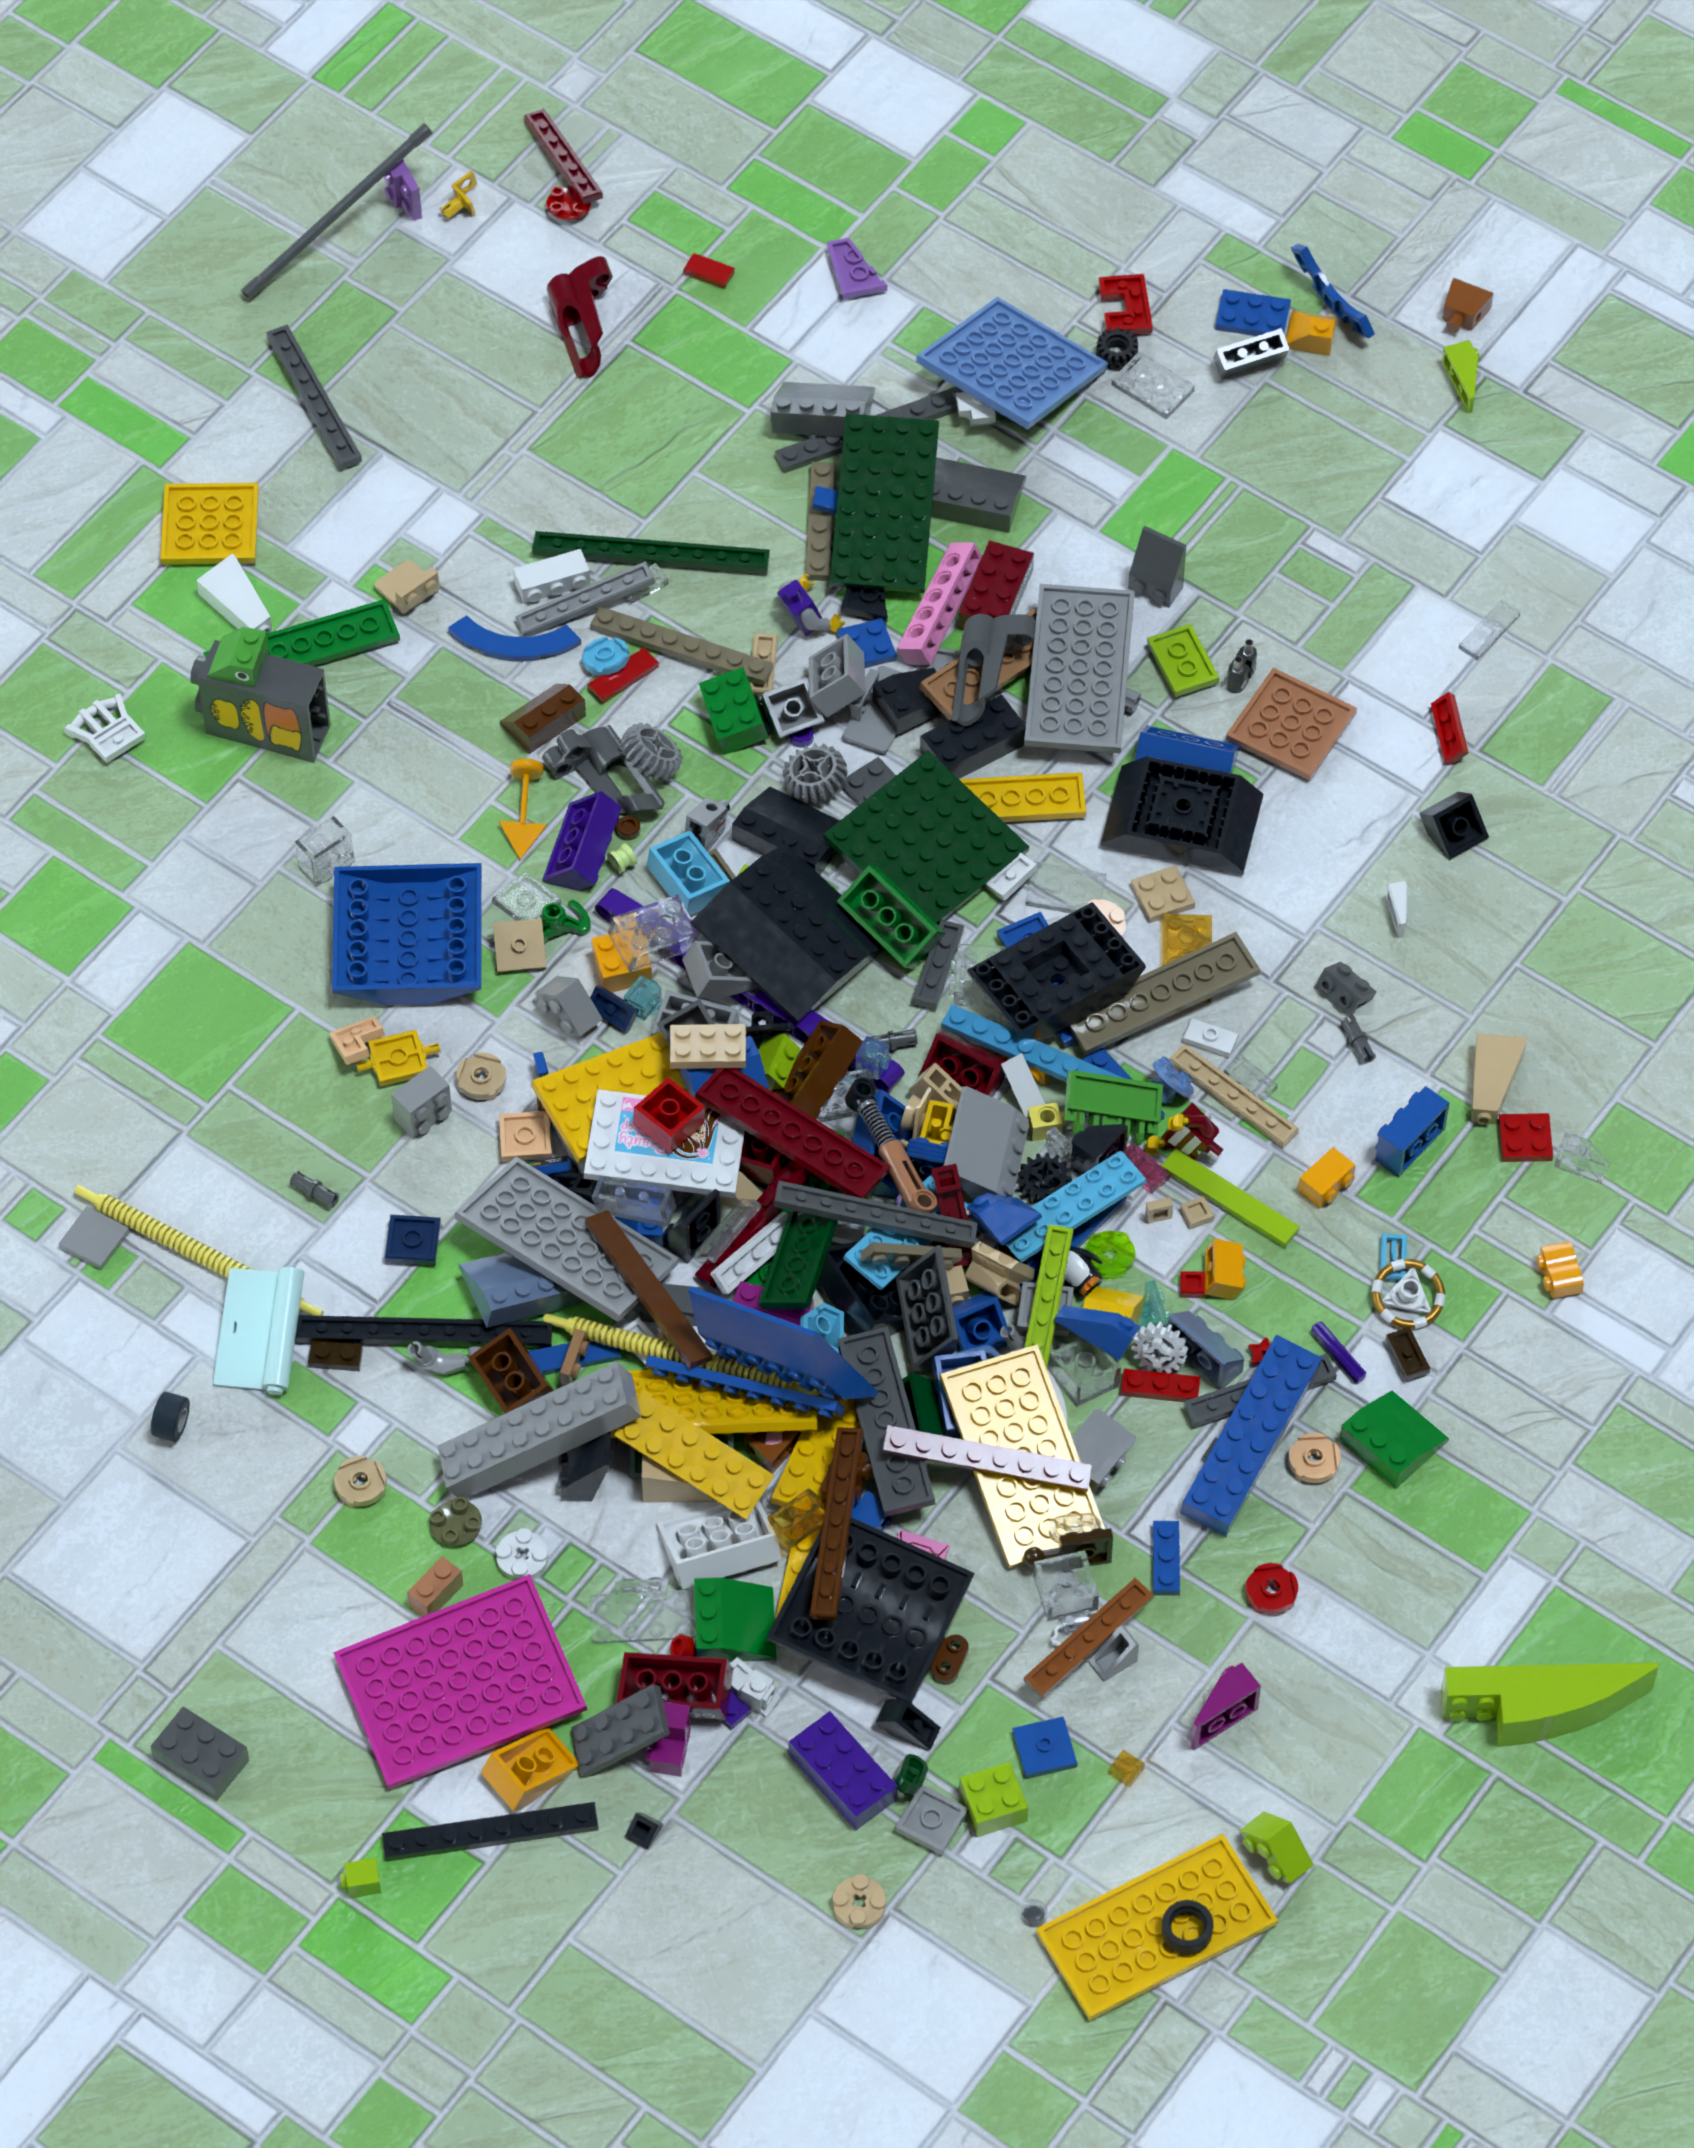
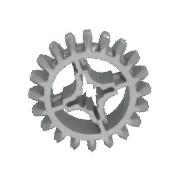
(651, 751)
(815, 773)

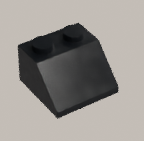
(1454, 824)
(1096, 1145)

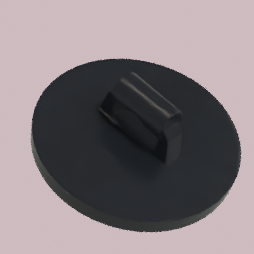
(769, 1028)

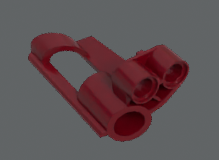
(573, 302)

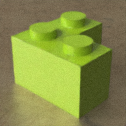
(1278, 1844)

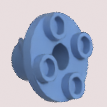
(1172, 1080)

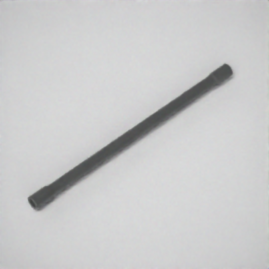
(333, 214)

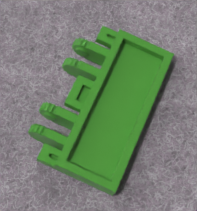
(1115, 1100)

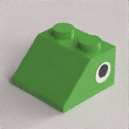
(240, 656)

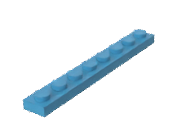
(1010, 1044)

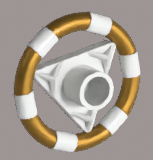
(1408, 1294)

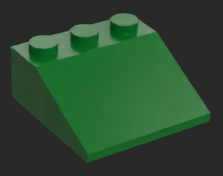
(1391, 1437)
(733, 1619)

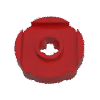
(1272, 1602)

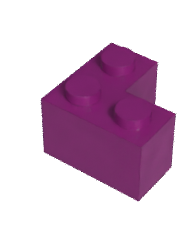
(669, 1753)

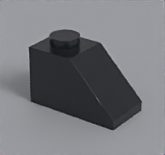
(908, 1723)

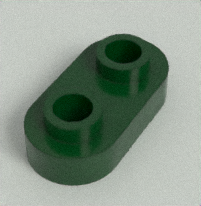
(911, 1774)

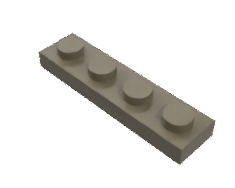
(904, 1254)

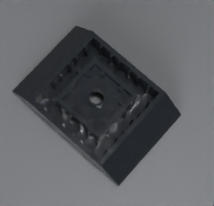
(1209, 834)
(1076, 949)

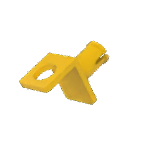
(460, 200)

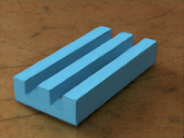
(1394, 1238)

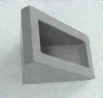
(1116, 1654)

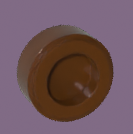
(628, 828)

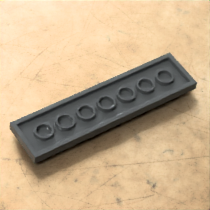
(900, 1480)

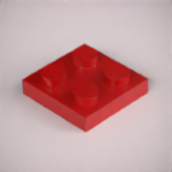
(1525, 1137)

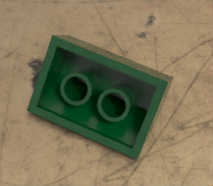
(923, 1404)

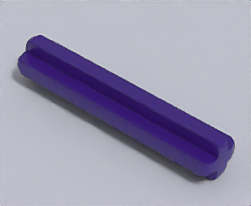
(1338, 1351)

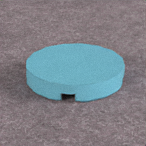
(605, 656)

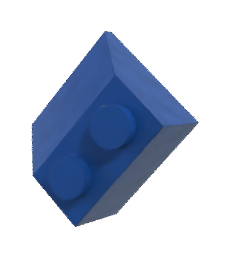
(979, 1322)

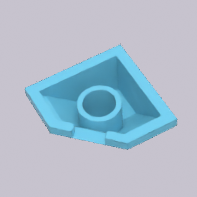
(827, 1323)

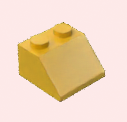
(1115, 1301)

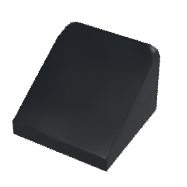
(643, 1830)

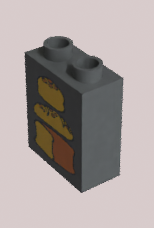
(280, 714)

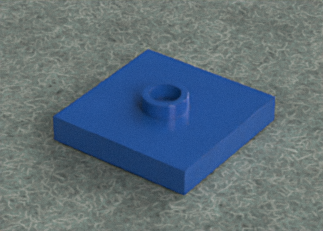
(1044, 1747)

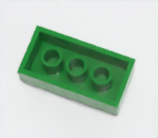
(891, 917)

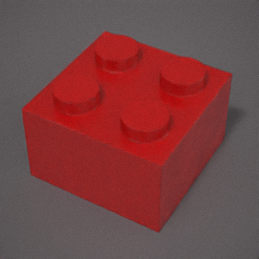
(669, 1115)

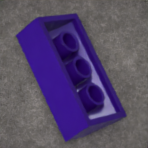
(582, 842)

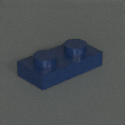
(614, 1008)

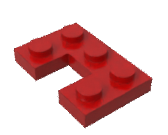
(1134, 292)

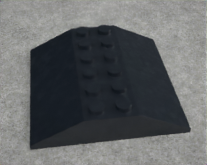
(787, 932)
(890, 1612)

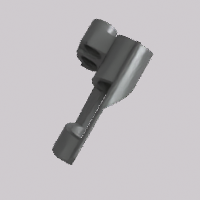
(984, 647)
(593, 757)

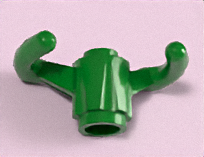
(557, 922)

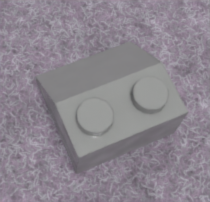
(791, 708)

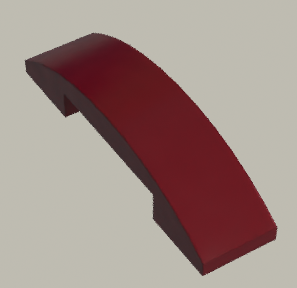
(951, 1202)

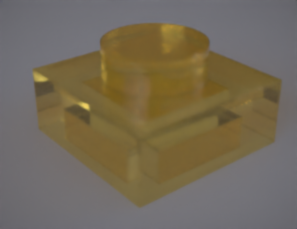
(1126, 1768)

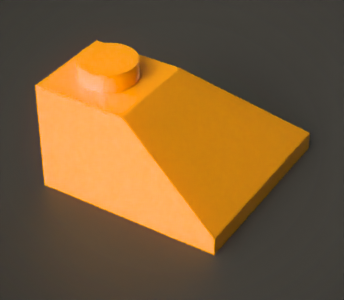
(1311, 332)

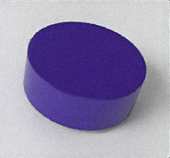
(802, 738)

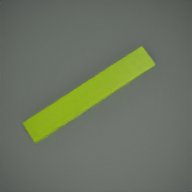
(1230, 1198)
(1049, 1289)

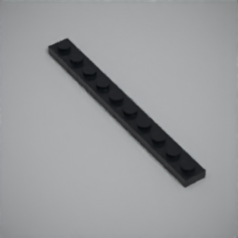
(423, 1330)

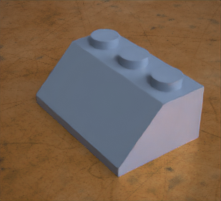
(1207, 1349)

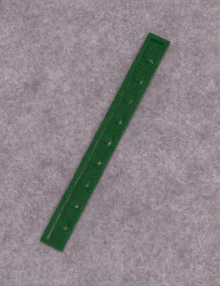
(653, 551)

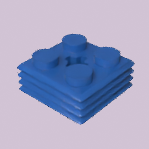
(926, 1155)

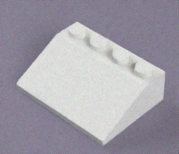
(718, 1543)

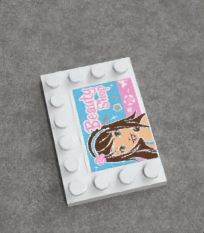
(625, 1153)

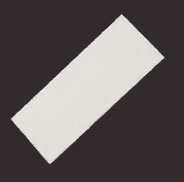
(1022, 1083)

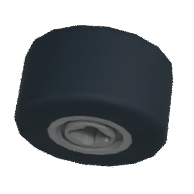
(170, 1416)

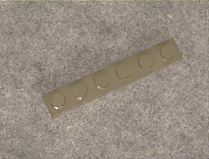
(819, 525)

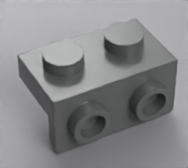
(1344, 987)

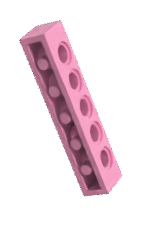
(940, 604)

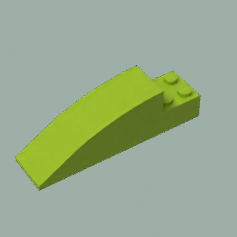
(1543, 1700)

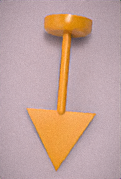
(523, 834)

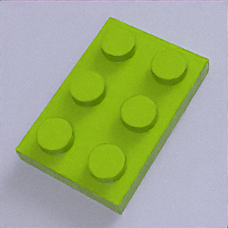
(1183, 660)

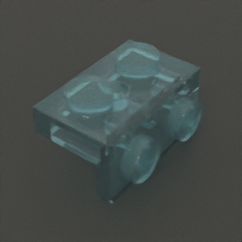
(1153, 1307)

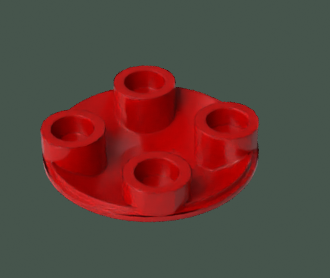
(565, 204)

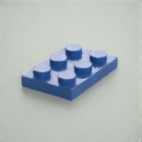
(1251, 313)

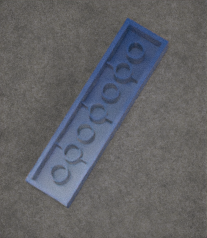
(1250, 1435)

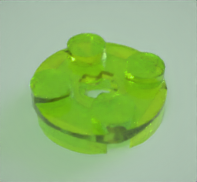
(1119, 1244)

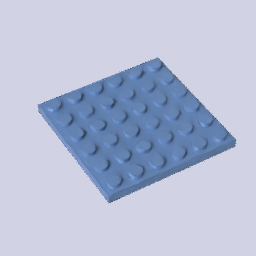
(1012, 362)

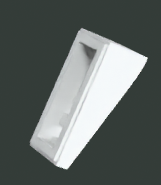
(1397, 904)

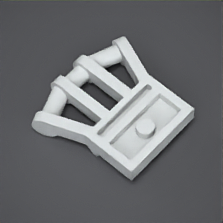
(112, 739)

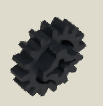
(1032, 1175)

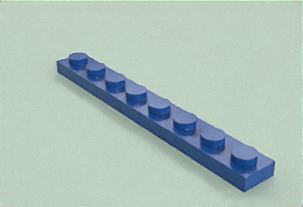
(754, 1390)

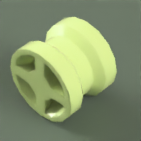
(622, 858)

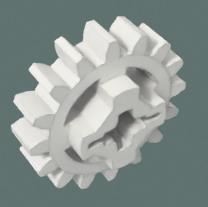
(1159, 1348)

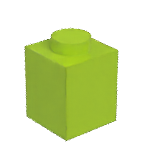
(361, 1878)

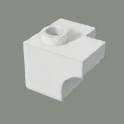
(976, 411)

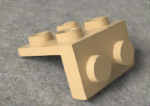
(408, 585)

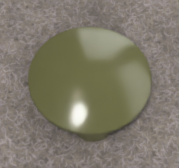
(455, 1522)

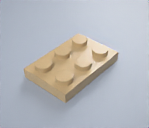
(708, 1046)

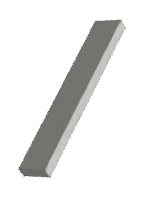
(585, 599)

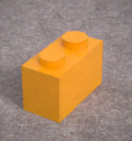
(1327, 1178)
(1224, 1269)

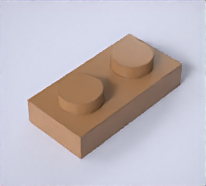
(571, 1365)

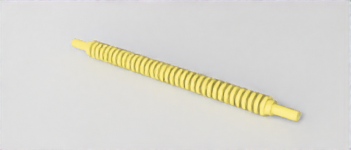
(170, 1237)
(659, 1348)

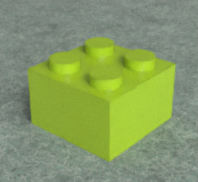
(993, 1799)

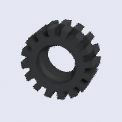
(1117, 338)

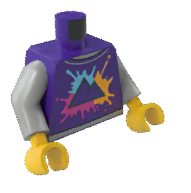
(802, 609)

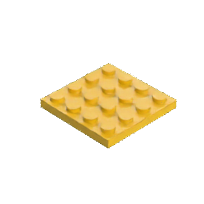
(209, 523)

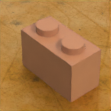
(435, 1587)

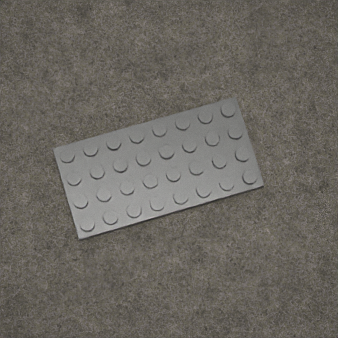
(1079, 668)
(547, 1231)

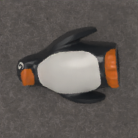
(1081, 1271)

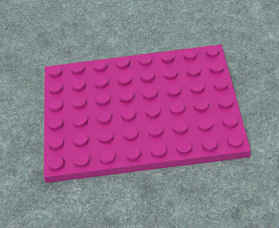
(460, 1681)

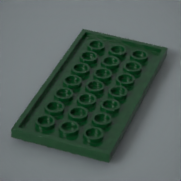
(884, 503)

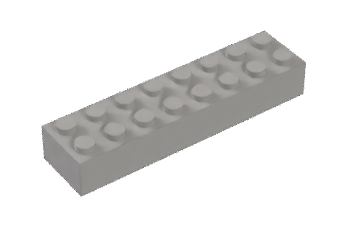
(539, 1431)

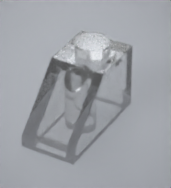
(1581, 1158)

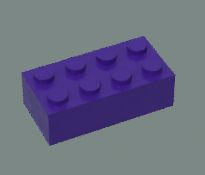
(843, 1770)

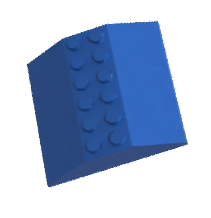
(407, 932)
(775, 1347)

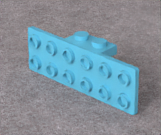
(1079, 1202)
(883, 1274)

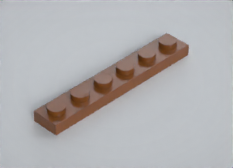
(1088, 1638)

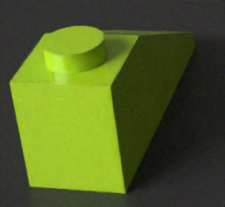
(1461, 365)

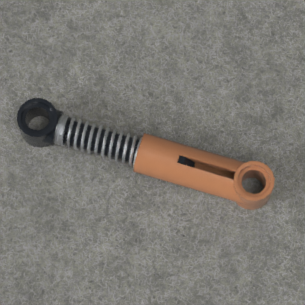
(862, 1100)

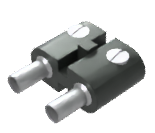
(1242, 667)

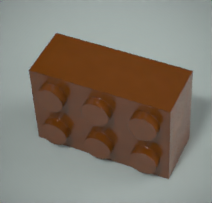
(510, 1371)

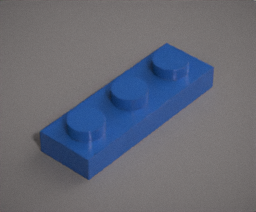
(1166, 1558)

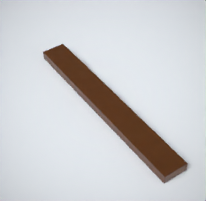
(648, 1289)
(836, 1524)

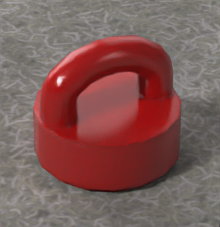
(683, 1646)

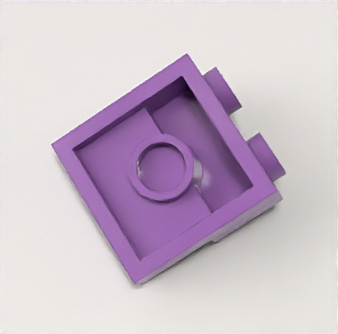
(403, 190)

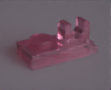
(1149, 1168)

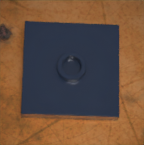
(412, 1240)

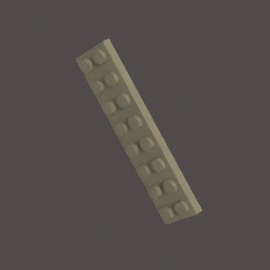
(1168, 992)

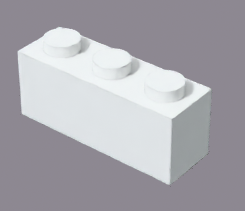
(552, 576)

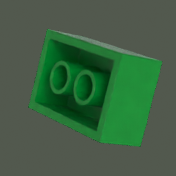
(733, 710)

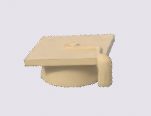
(915, 1114)

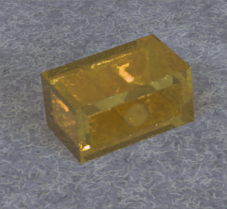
(798, 1518)

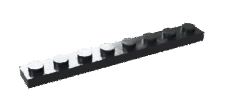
(490, 1831)

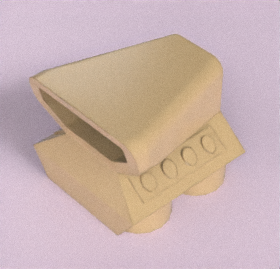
(998, 1273)

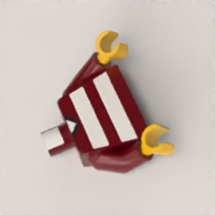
(1188, 1132)

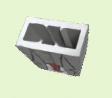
(708, 821)

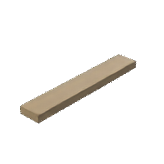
(1234, 1096)

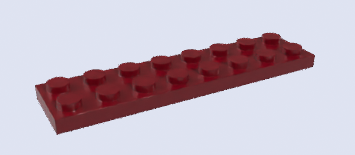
(792, 1132)

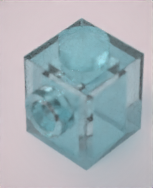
(645, 996)
(873, 1056)

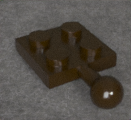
(1096, 1543)

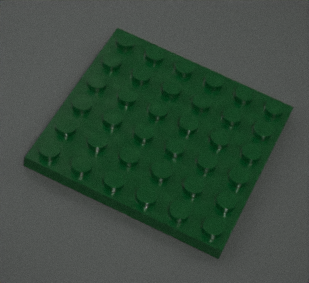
(928, 837)

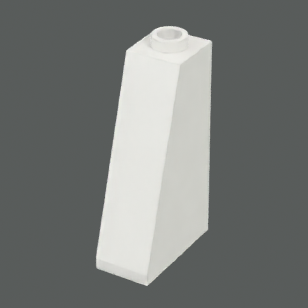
(233, 595)

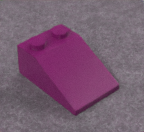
(1230, 1701)

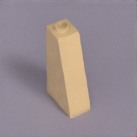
(1494, 1071)
(664, 1486)

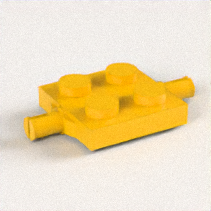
(397, 1057)

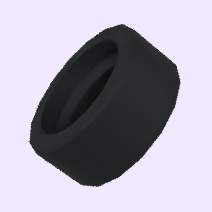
(1182, 1946)

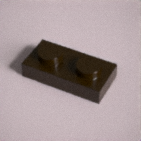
(1407, 1353)
(335, 1355)

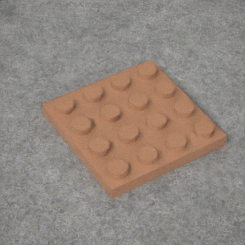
(1291, 724)

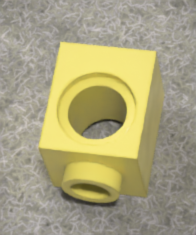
(1038, 1114)

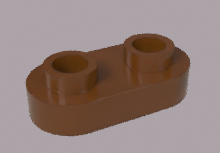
(950, 1657)

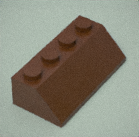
(820, 1067)

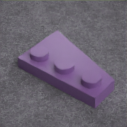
(852, 271)

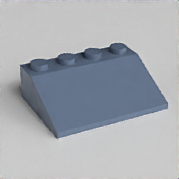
(512, 1290)

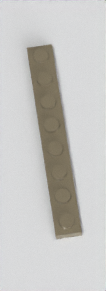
(680, 645)

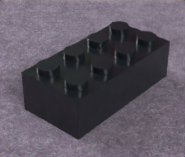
(974, 746)

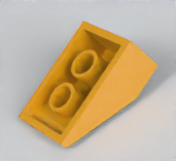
(529, 1768)

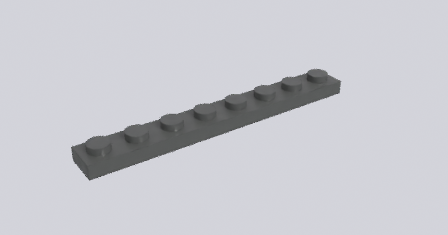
(314, 397)
(875, 1214)

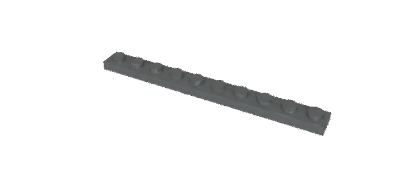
(823, 447)

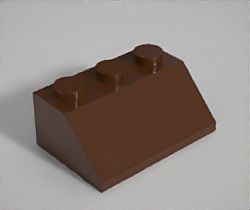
(545, 716)

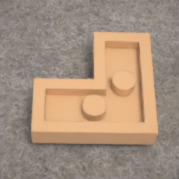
(352, 1038)

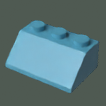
(686, 870)

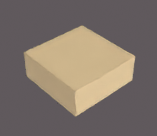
(1159, 1210)
(1197, 1212)

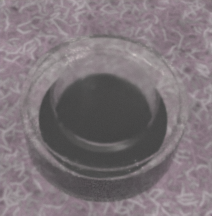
(1033, 1913)

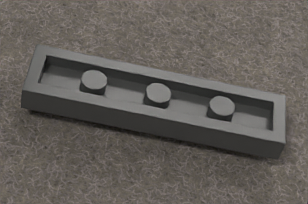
(938, 966)

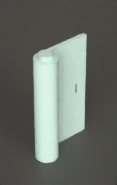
(261, 1344)

